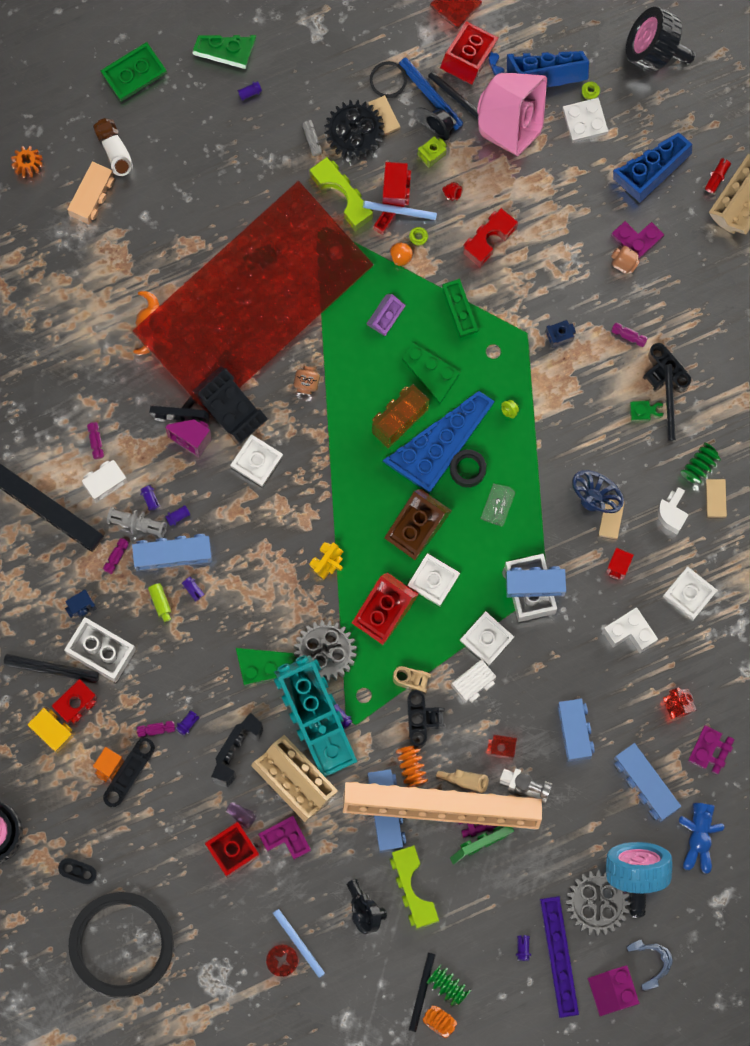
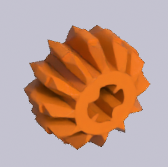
(18, 161)
(439, 1021)

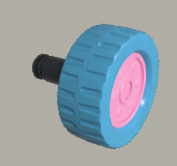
(638, 870)

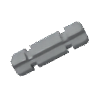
(312, 138)

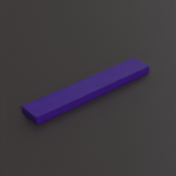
(559, 957)

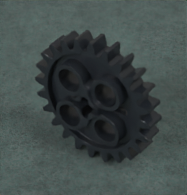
(368, 137)

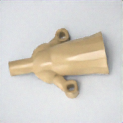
(466, 780)

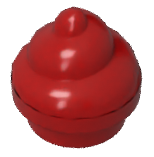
(452, 191)

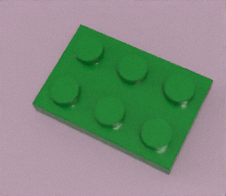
(133, 71)

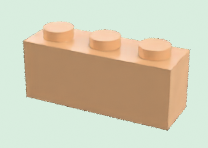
(91, 193)

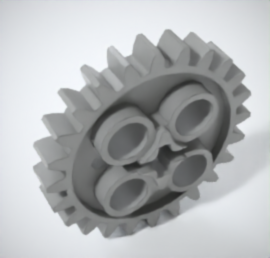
(318, 636)
(579, 902)

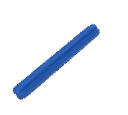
(428, 90)

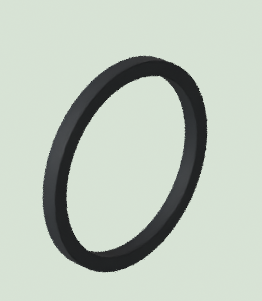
(388, 63)

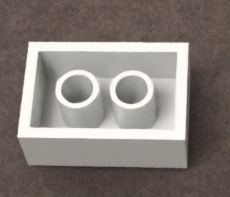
(532, 607)
(100, 650)

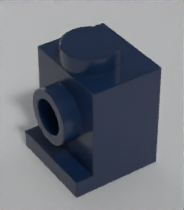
(556, 338)
(79, 604)

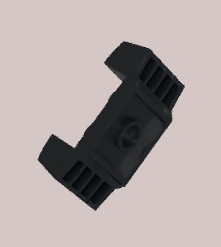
(229, 405)
(251, 727)

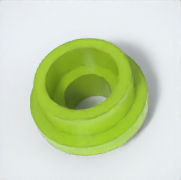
(590, 95)
(421, 231)
(510, 408)

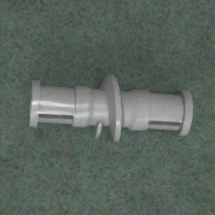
(136, 522)

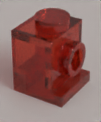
(509, 744)

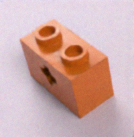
(107, 765)

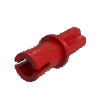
(717, 175)

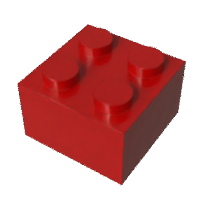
(396, 184)
(232, 850)

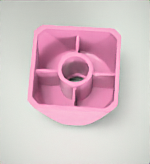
(512, 110)

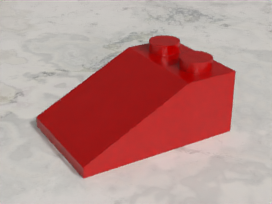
(468, 52)
(384, 608)

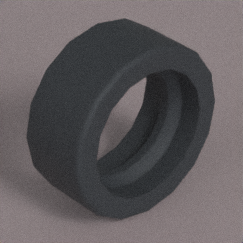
(468, 482)

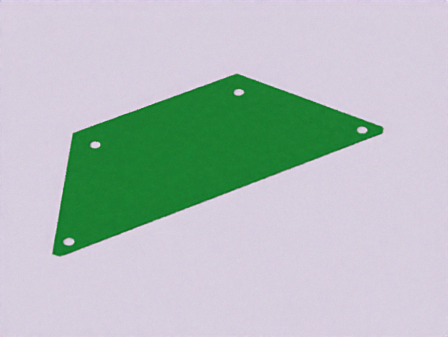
(367, 495)

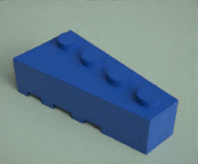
(559, 69)
(649, 170)

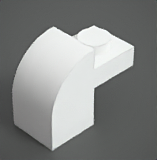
(671, 516)

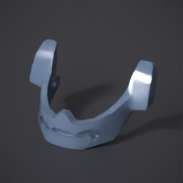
(666, 957)

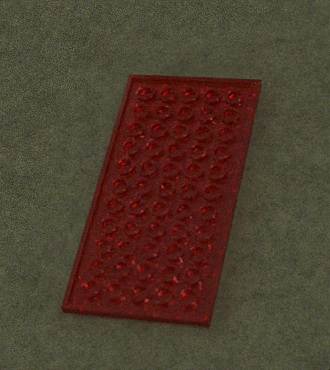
(254, 293)

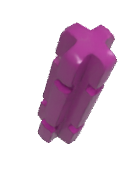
(629, 334)
(95, 440)
(116, 555)
(154, 729)

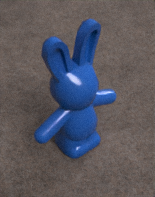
(700, 840)

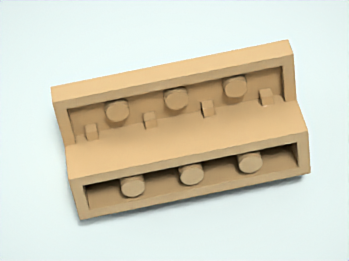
(733, 205)
(295, 778)

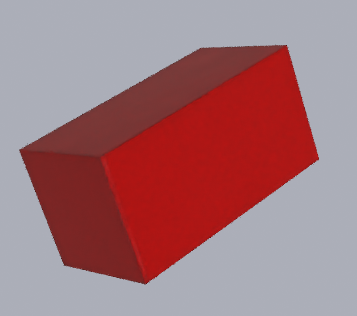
(384, 222)

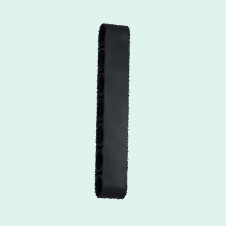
(49, 509)

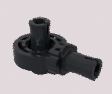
(365, 909)

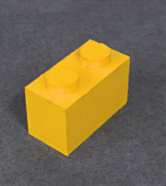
(50, 730)

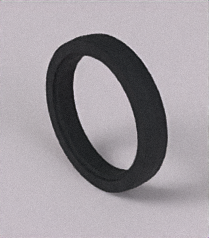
(86, 915)

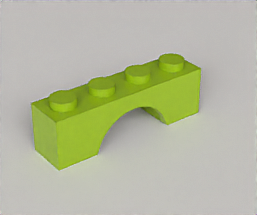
(327, 176)
(422, 912)

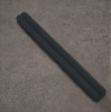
(51, 668)

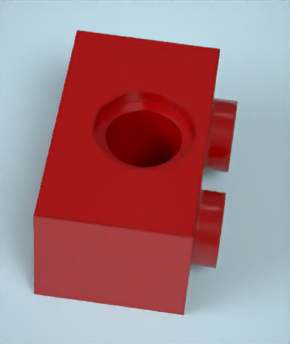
(76, 691)

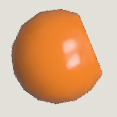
(401, 254)

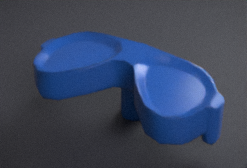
(493, 59)

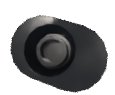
(437, 121)

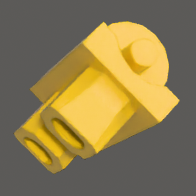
(329, 561)

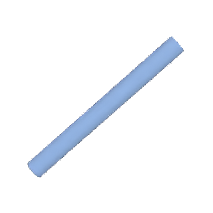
(399, 210)
(299, 943)

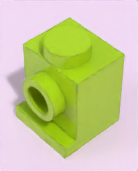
(429, 156)

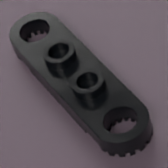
(129, 772)

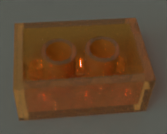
(400, 415)

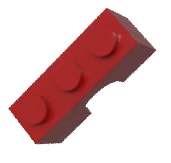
(499, 225)

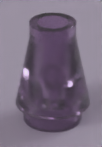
(242, 815)

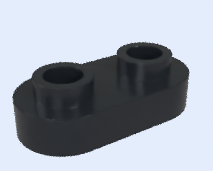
(78, 871)

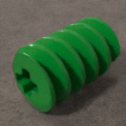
(700, 464)
(448, 986)

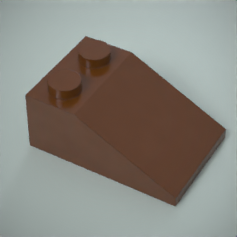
(417, 523)

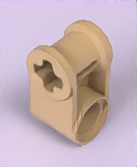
(413, 679)

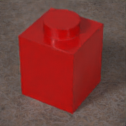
(619, 564)

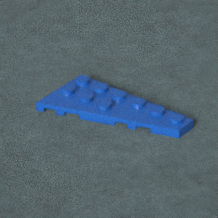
(431, 451)

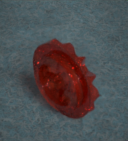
(291, 958)

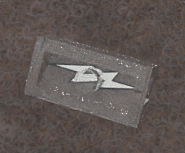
(498, 504)

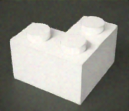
(631, 626)

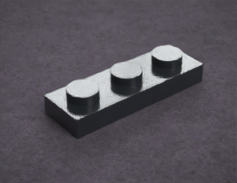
(178, 414)

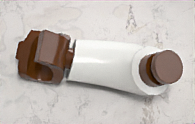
(115, 149)

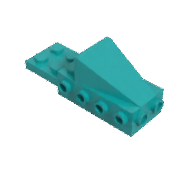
(315, 714)

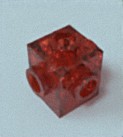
(679, 703)

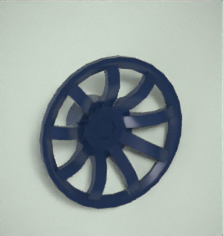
(593, 496)

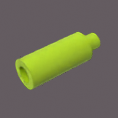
(160, 601)

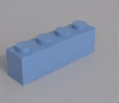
(171, 552)
(647, 783)
(387, 828)

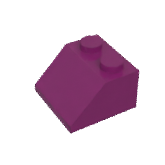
(190, 435)
(613, 990)

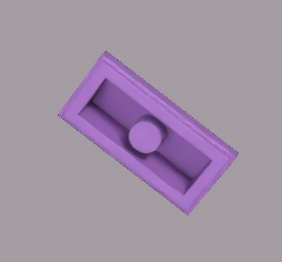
(386, 314)

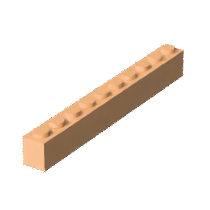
(442, 805)

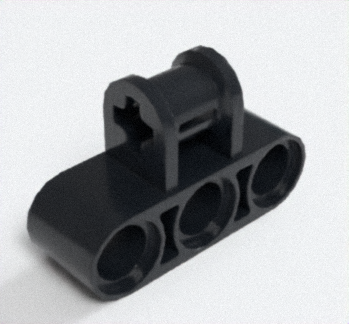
(656, 375)
(428, 716)

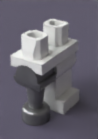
(524, 785)

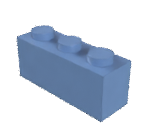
(535, 582)
(575, 730)

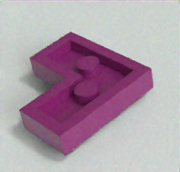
(638, 242)
(288, 833)

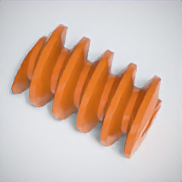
(412, 767)

